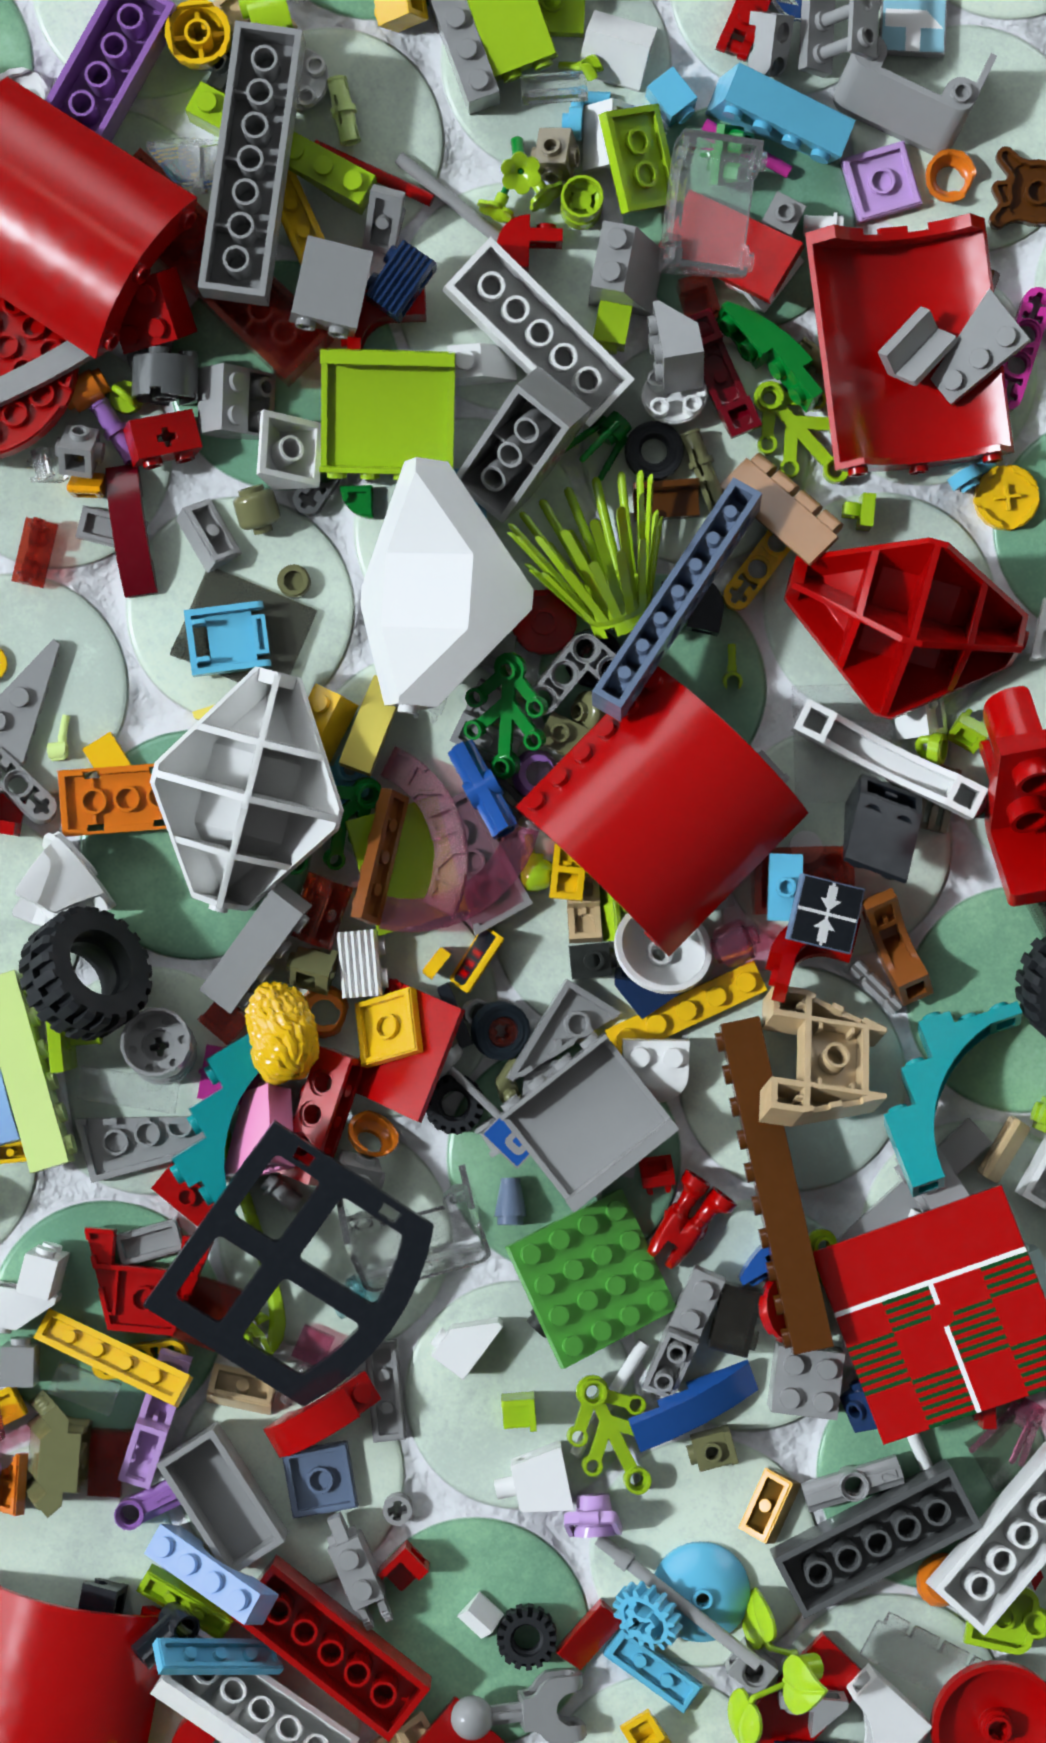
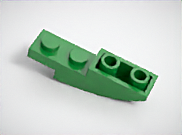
(766, 343)

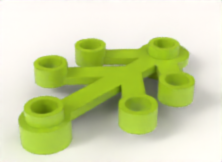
(795, 429)
(608, 1428)

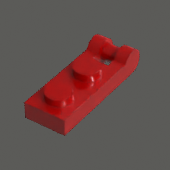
(739, 23)

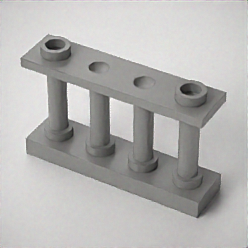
(817, 33)

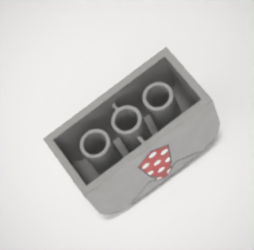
(522, 443)

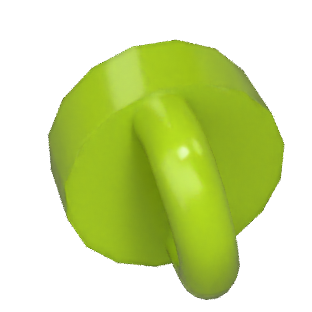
(122, 399)
(936, 747)

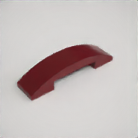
(722, 380)
(130, 530)

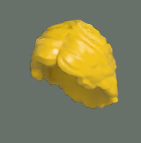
(281, 1033)

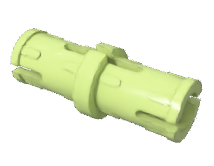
(343, 110)

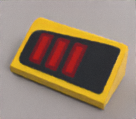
(476, 959)

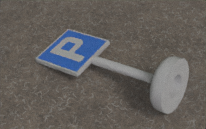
(497, 1132)

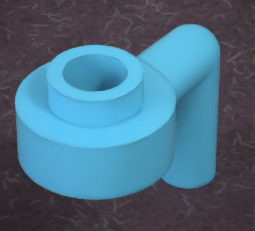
(574, 118)
(967, 477)

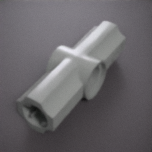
(874, 1477)

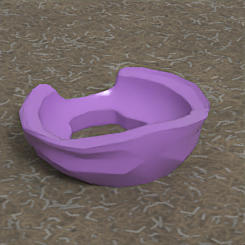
(526, 758)

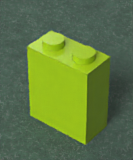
(513, 36)

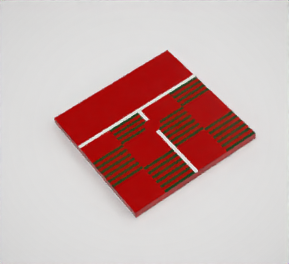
(939, 1313)

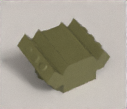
(56, 1454)

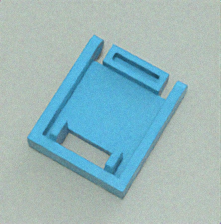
(233, 638)

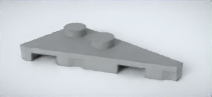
(24, 702)
(568, 1019)

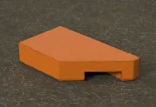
(13, 1485)

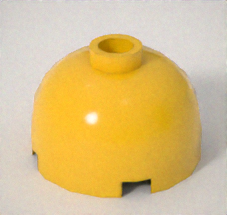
(198, 34)

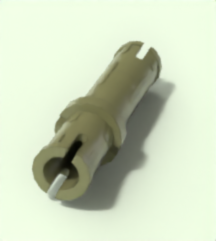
(702, 465)

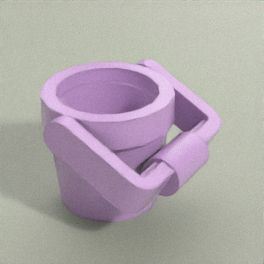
(592, 1517)

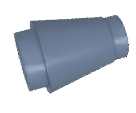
(510, 1203)

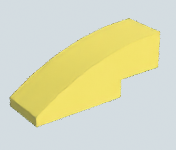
(368, 732)

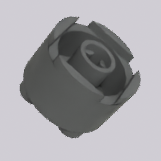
(165, 376)

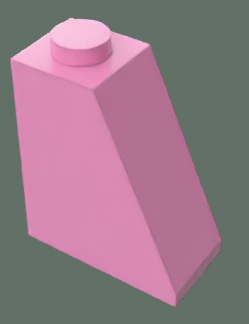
(255, 1115)

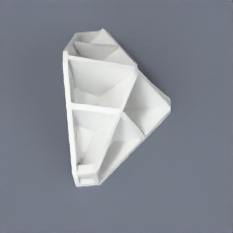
(437, 588)
(247, 792)

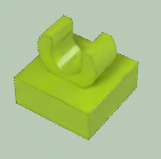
(862, 511)
(967, 732)

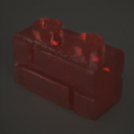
(328, 907)

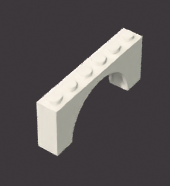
(887, 1711)

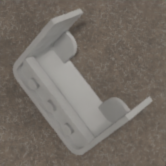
(903, 107)

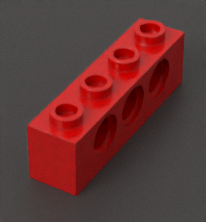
(333, 1103)

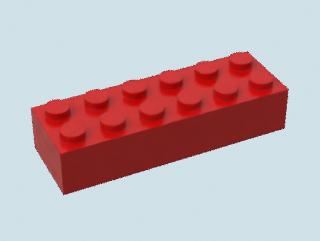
(339, 1652)

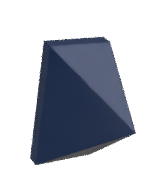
(640, 999)

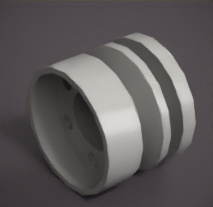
(142, 1039)

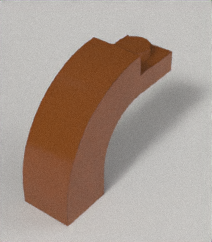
(895, 948)

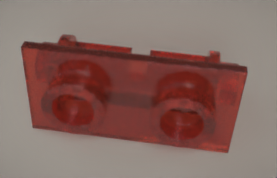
(34, 552)

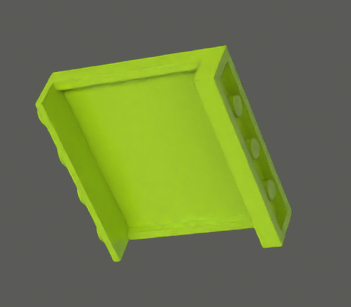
(385, 410)

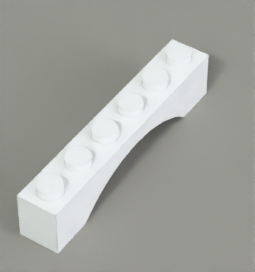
(888, 760)

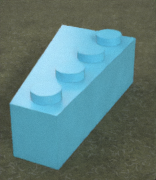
(780, 114)

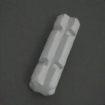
(875, 986)

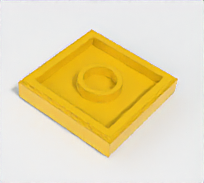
(388, 1027)

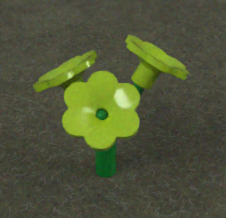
(520, 174)

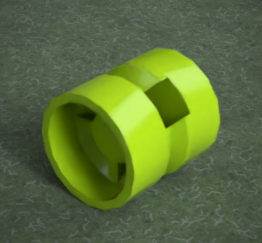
(581, 202)

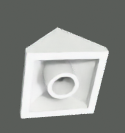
(621, 48)
(289, 451)

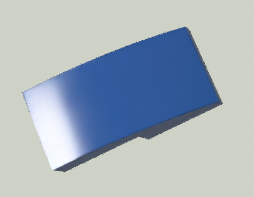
(755, 1268)

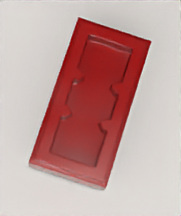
(181, 1197)

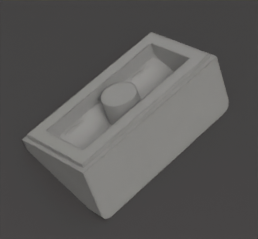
(208, 535)

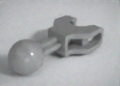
(534, 1710)

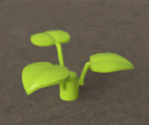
(801, 1675)

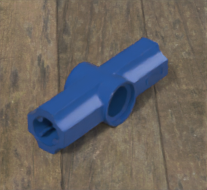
(483, 789)

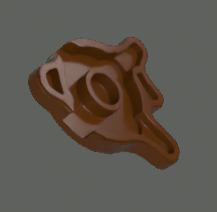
(1022, 194)

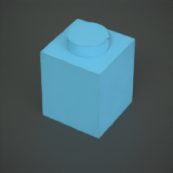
(673, 96)

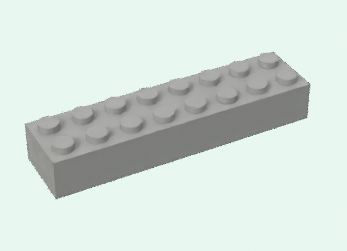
(252, 163)

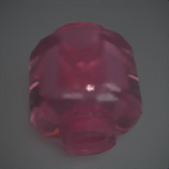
(734, 943)

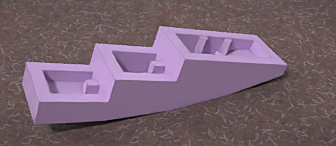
(151, 1430)

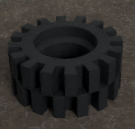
(448, 1123)
(517, 1654)

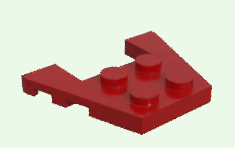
(127, 1286)

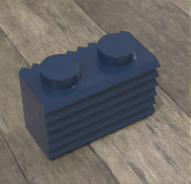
(400, 280)

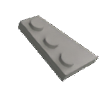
(981, 349)

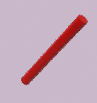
(386, 178)

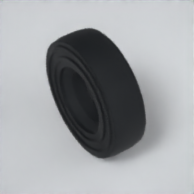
(659, 431)

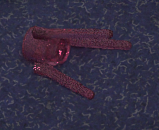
(1027, 1417)

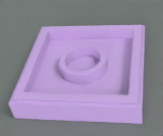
(881, 182)

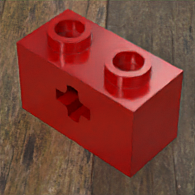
(175, 427)

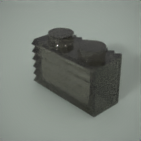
(735, 1320)

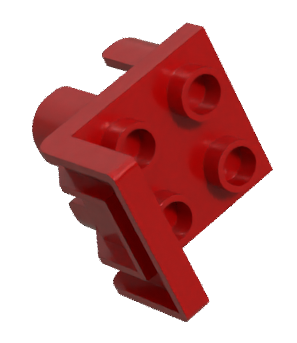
(1016, 794)

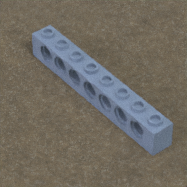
(676, 599)

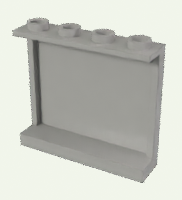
(588, 1120)

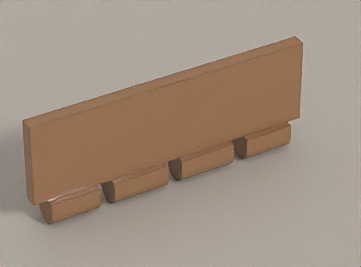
(788, 517)

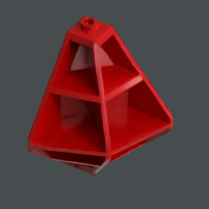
(906, 621)

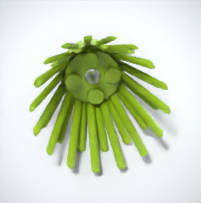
(612, 590)

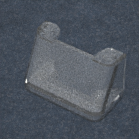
(710, 205)

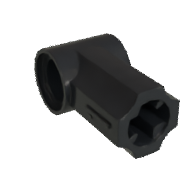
(173, 1622)

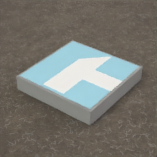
(914, 27)

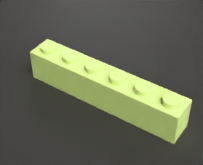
(29, 1081)

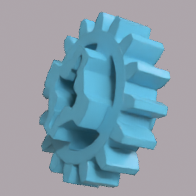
(647, 1615)

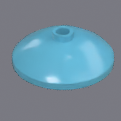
(712, 1571)

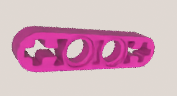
(1030, 351)

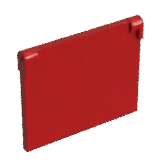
(410, 1081)

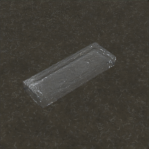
(126, 1090)

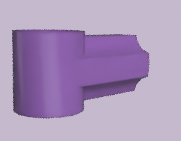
(148, 1502)

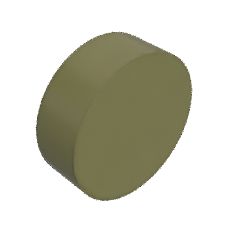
(294, 581)

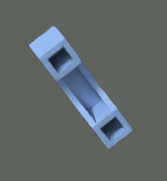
(230, 1590)

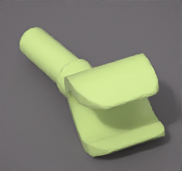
(59, 750)

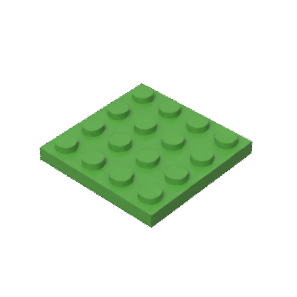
(590, 1278)

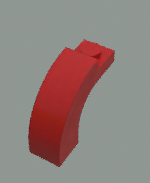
(788, 954)
(322, 1417)

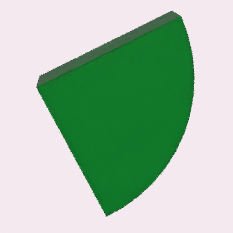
(359, 500)

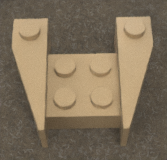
(830, 1061)

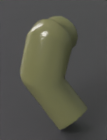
(504, 1086)

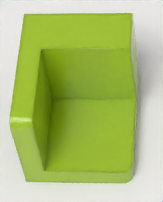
(519, 1410)

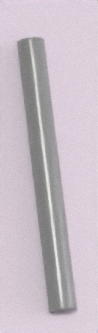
(447, 196)

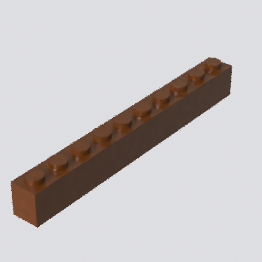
(776, 1191)

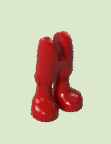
(687, 1231)

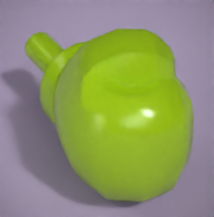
(536, 873)

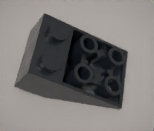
(881, 828)

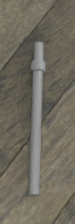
(625, 1561)

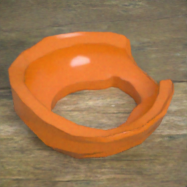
(955, 159)
(335, 996)
(377, 1125)
(924, 1572)

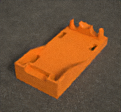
(117, 799)

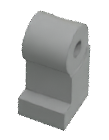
(770, 42)

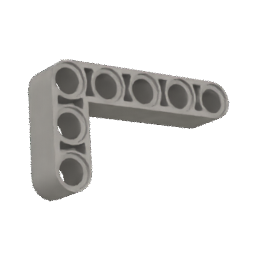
(578, 667)

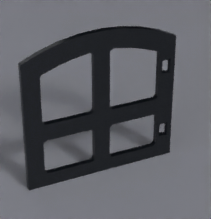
(283, 1260)

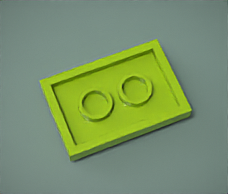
(637, 156)

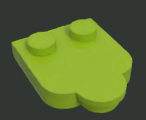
(1014, 1629)

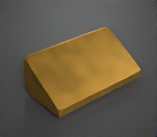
(769, 1506)

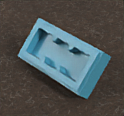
(782, 884)

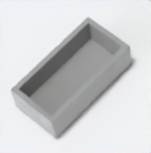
(222, 1498)

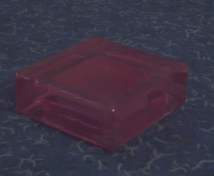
(312, 1345)

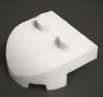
(659, 1064)

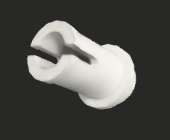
(816, 222)

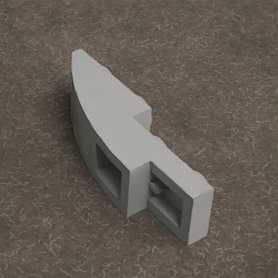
(683, 1331)

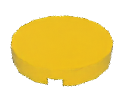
(1006, 497)

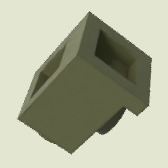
(312, 969)
(716, 1437)

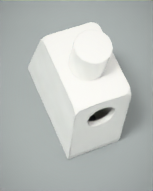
(538, 1481)

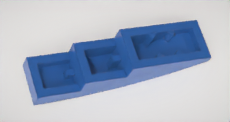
(695, 1406)

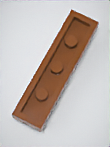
(380, 856)

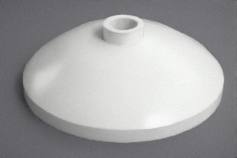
(671, 974)

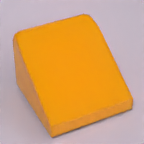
(88, 487)

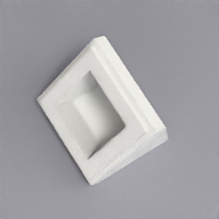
(481, 1615)

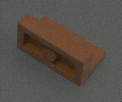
(672, 498)

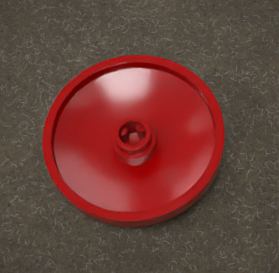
(991, 1705)

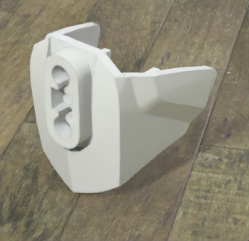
(57, 882)

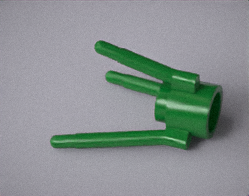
(612, 430)

